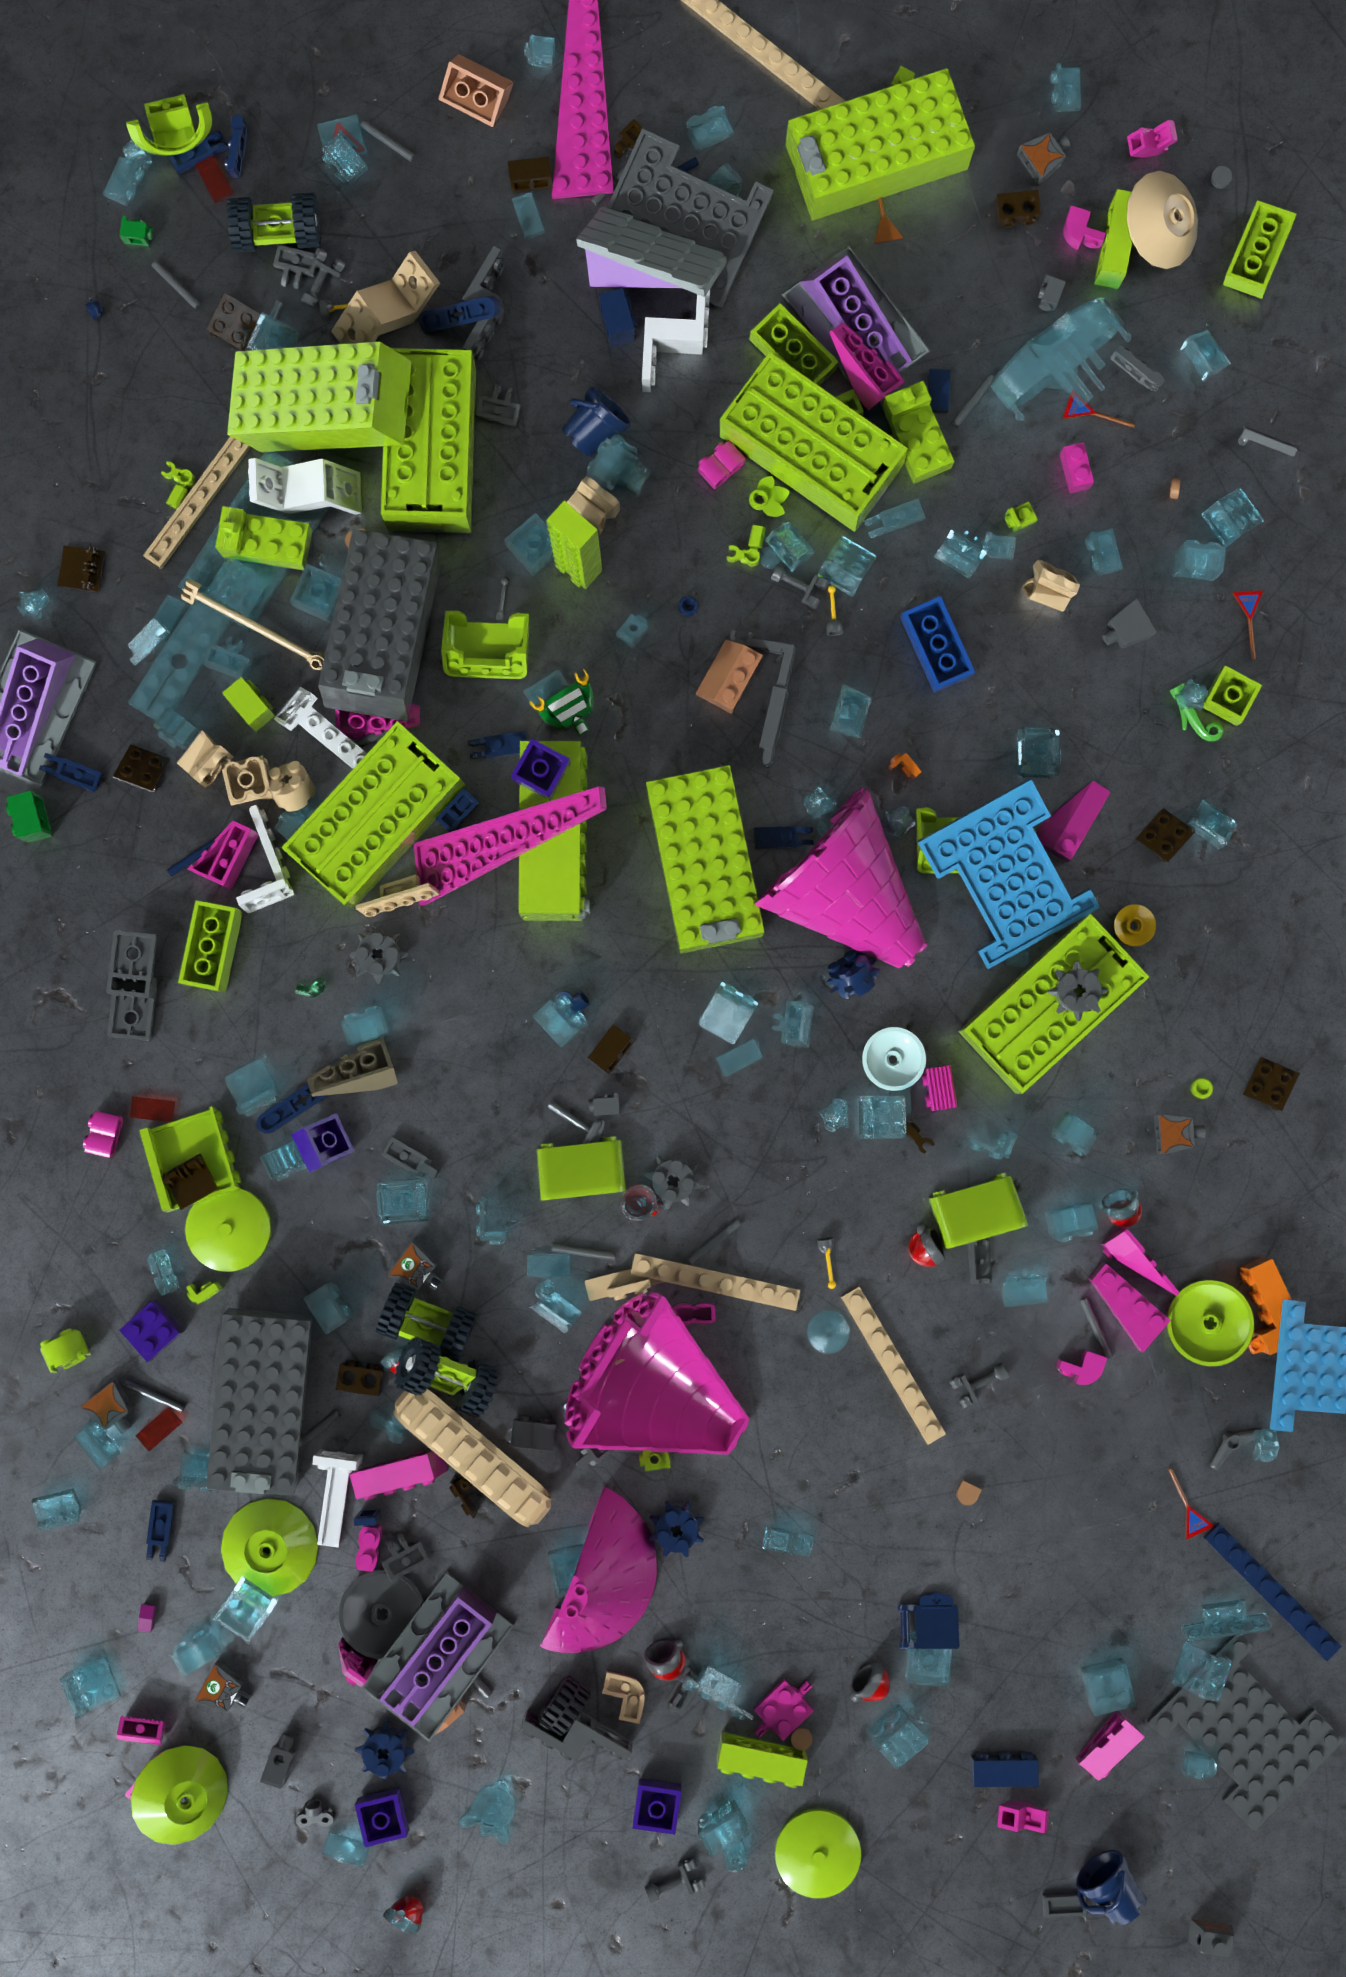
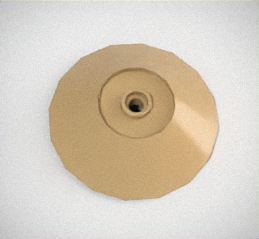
(1162, 219)

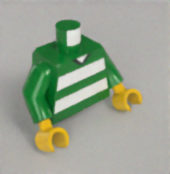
(568, 707)

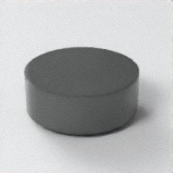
(1221, 177)

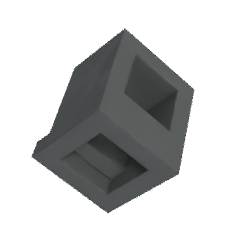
(1050, 293)
(604, 1105)

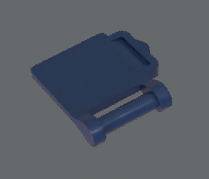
(934, 1621)

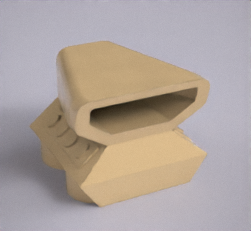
(594, 503)
(1051, 586)
(204, 759)
(247, 780)

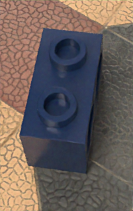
(457, 810)

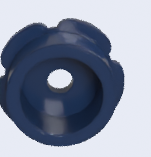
(94, 309)
(688, 601)

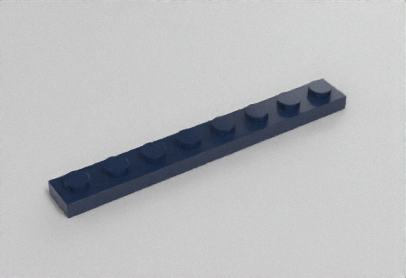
(1272, 1591)

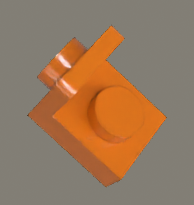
(909, 767)

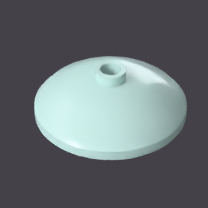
(908, 1053)

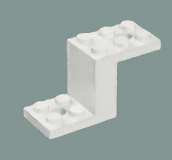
(673, 337)
(304, 486)

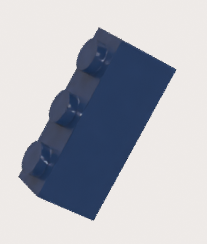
(1004, 1770)

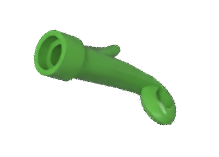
(1194, 720)

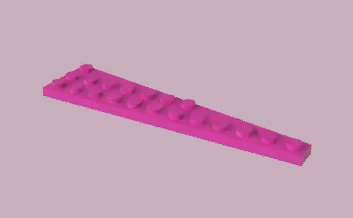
(583, 138)
(475, 850)

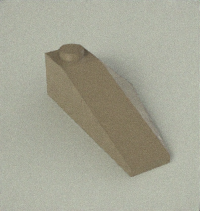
(361, 1071)

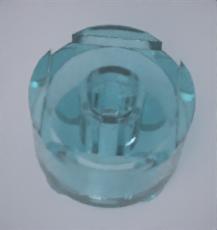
(1075, 1132)

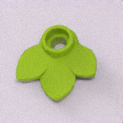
(771, 496)

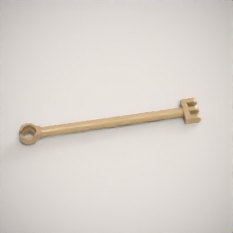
(192, 592)

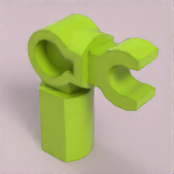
(185, 480)
(755, 544)

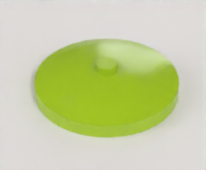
(228, 1230)
(1210, 1323)
(817, 1853)

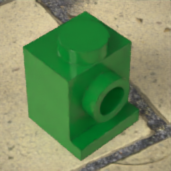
(135, 232)

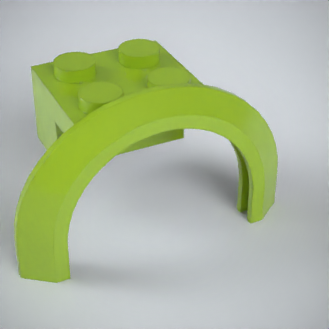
(171, 126)

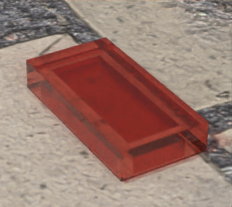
(214, 179)
(152, 1109)
(159, 1429)

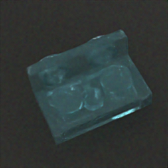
(1066, 88)
(709, 128)
(124, 181)
(1104, 552)
(147, 640)
(1024, 1291)

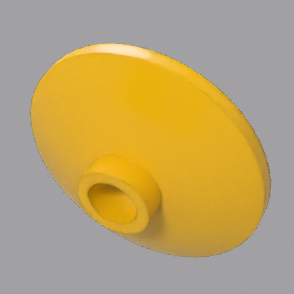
(1145, 925)

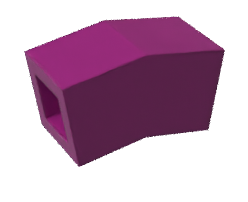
(146, 1618)

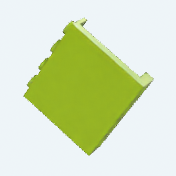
(182, 1140)

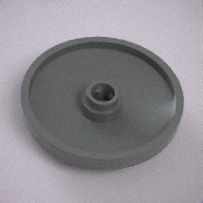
(377, 1612)

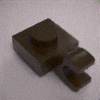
(628, 138)
(913, 1133)

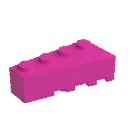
(1133, 1311)
(397, 1474)

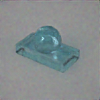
(345, 1849)

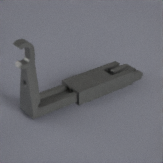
(779, 694)

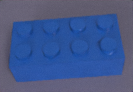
(937, 644)

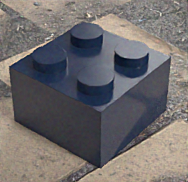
(616, 316)

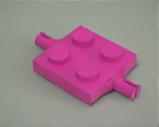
(783, 1709)

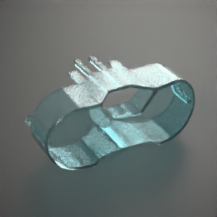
(1056, 353)

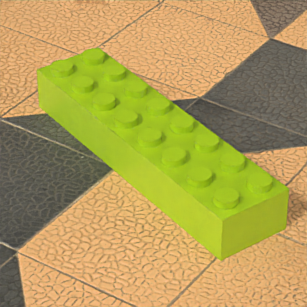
(574, 545)

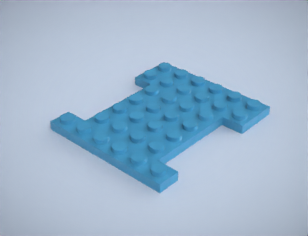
(1007, 871)
(1308, 1368)

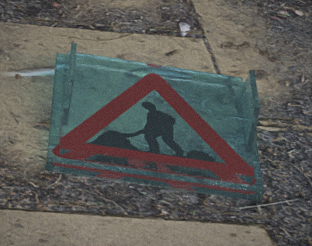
(349, 129)

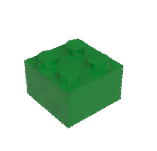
(28, 816)

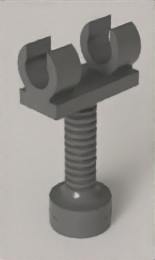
(337, 266)
(821, 583)
(998, 1373)
(687, 1865)

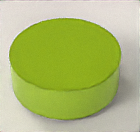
(1201, 1088)

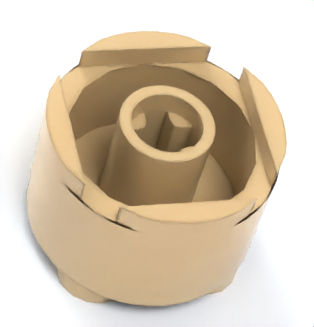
(291, 786)

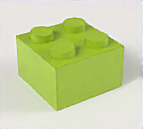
(1231, 695)
(245, 699)

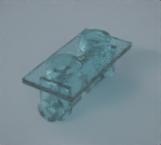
(161, 1263)

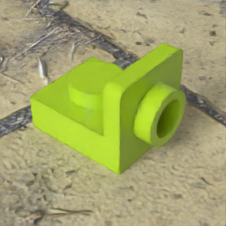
(1020, 516)
(207, 1292)

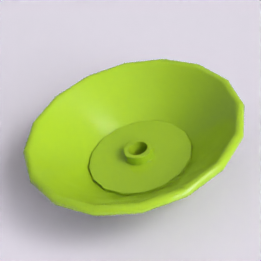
(275, 1526)
(168, 1779)

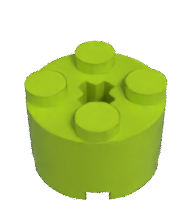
(65, 1350)

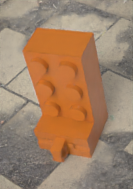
(1268, 1293)

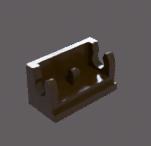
(530, 174)
(611, 1049)

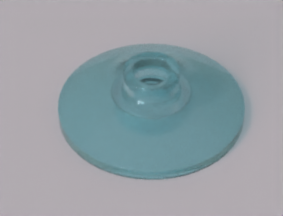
(822, 1322)

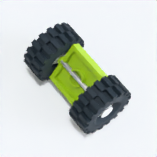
(273, 223)
(415, 1318)
(424, 1367)

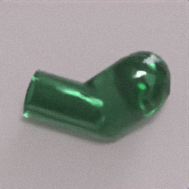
(312, 990)

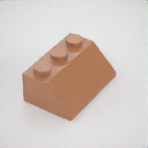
(475, 90)
(729, 675)

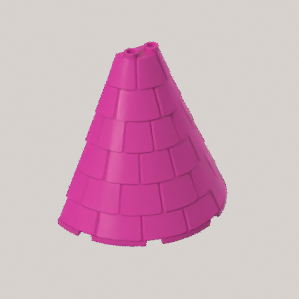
(851, 888)
(656, 1398)
(610, 1580)

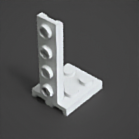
(300, 711)
(270, 891)
(339, 1467)

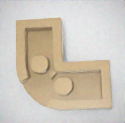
(630, 1690)

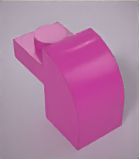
(1152, 142)
(1076, 232)
(1087, 1371)
(1022, 1815)

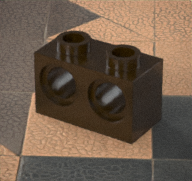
(1015, 202)
(360, 1384)

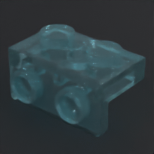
(56, 1509)

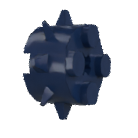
(852, 974)
(678, 1541)
(384, 1738)

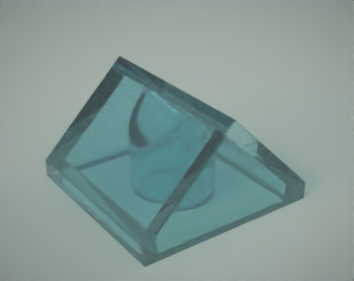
(272, 334)
(1205, 354)
(850, 712)
(1211, 824)

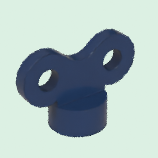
(579, 1000)

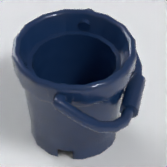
(594, 421)
(1110, 1887)

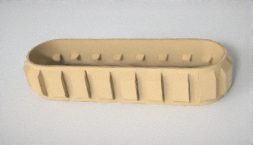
(473, 1456)

